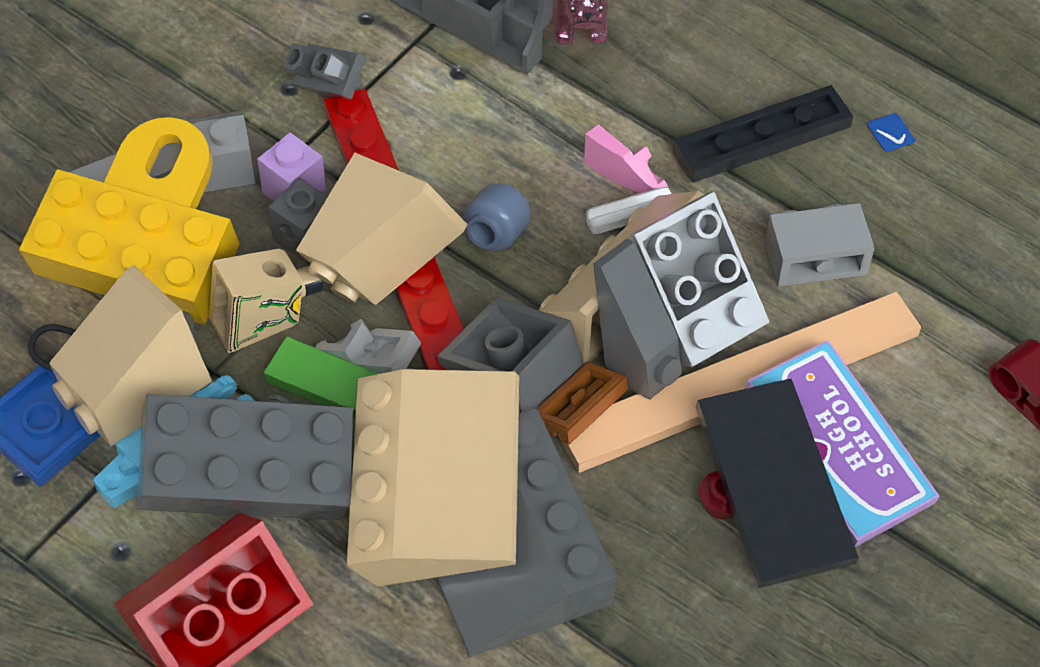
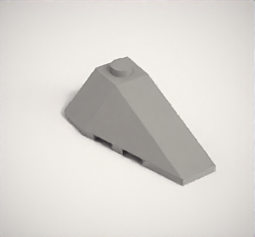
(228, 145)

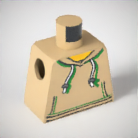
(257, 296)

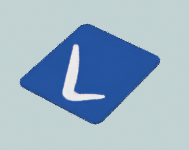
(891, 132)

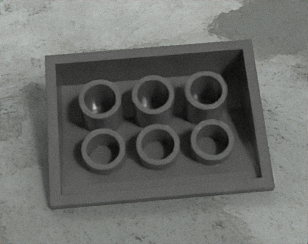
(558, 557)

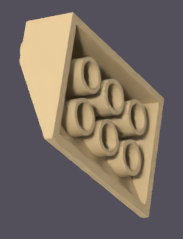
(433, 474)

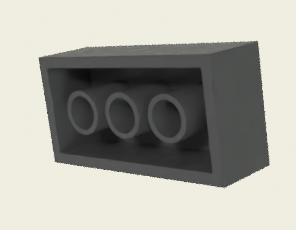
(245, 458)

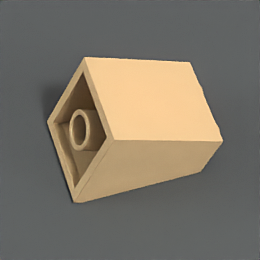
(377, 231)
(121, 353)

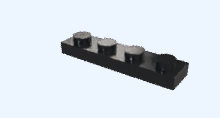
(762, 133)

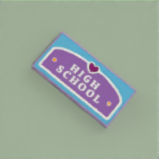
(862, 455)

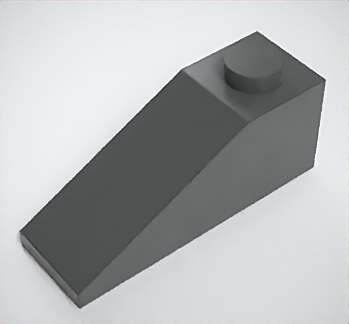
(634, 322)

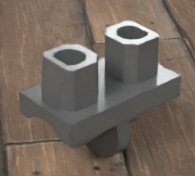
(325, 69)

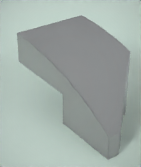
(376, 349)

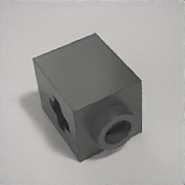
(294, 213)

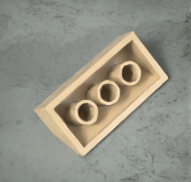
(579, 297)

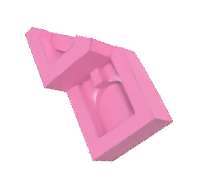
(618, 163)

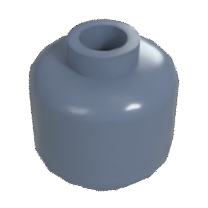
(497, 217)

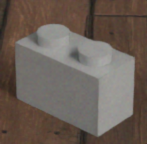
(819, 244)

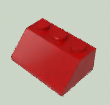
(216, 599)

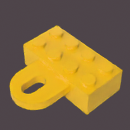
(99, 229)

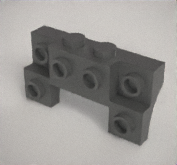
(499, 27)

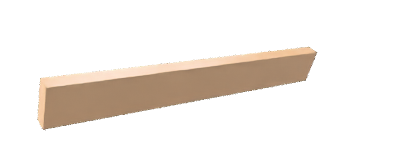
(643, 421)

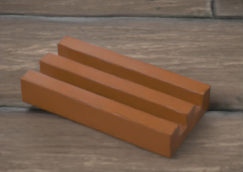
(585, 404)

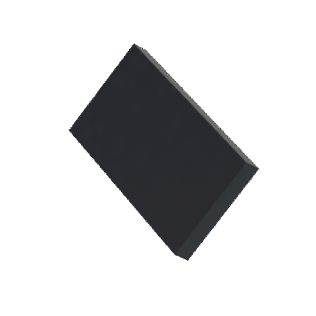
(776, 483)

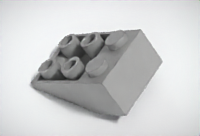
(701, 278)

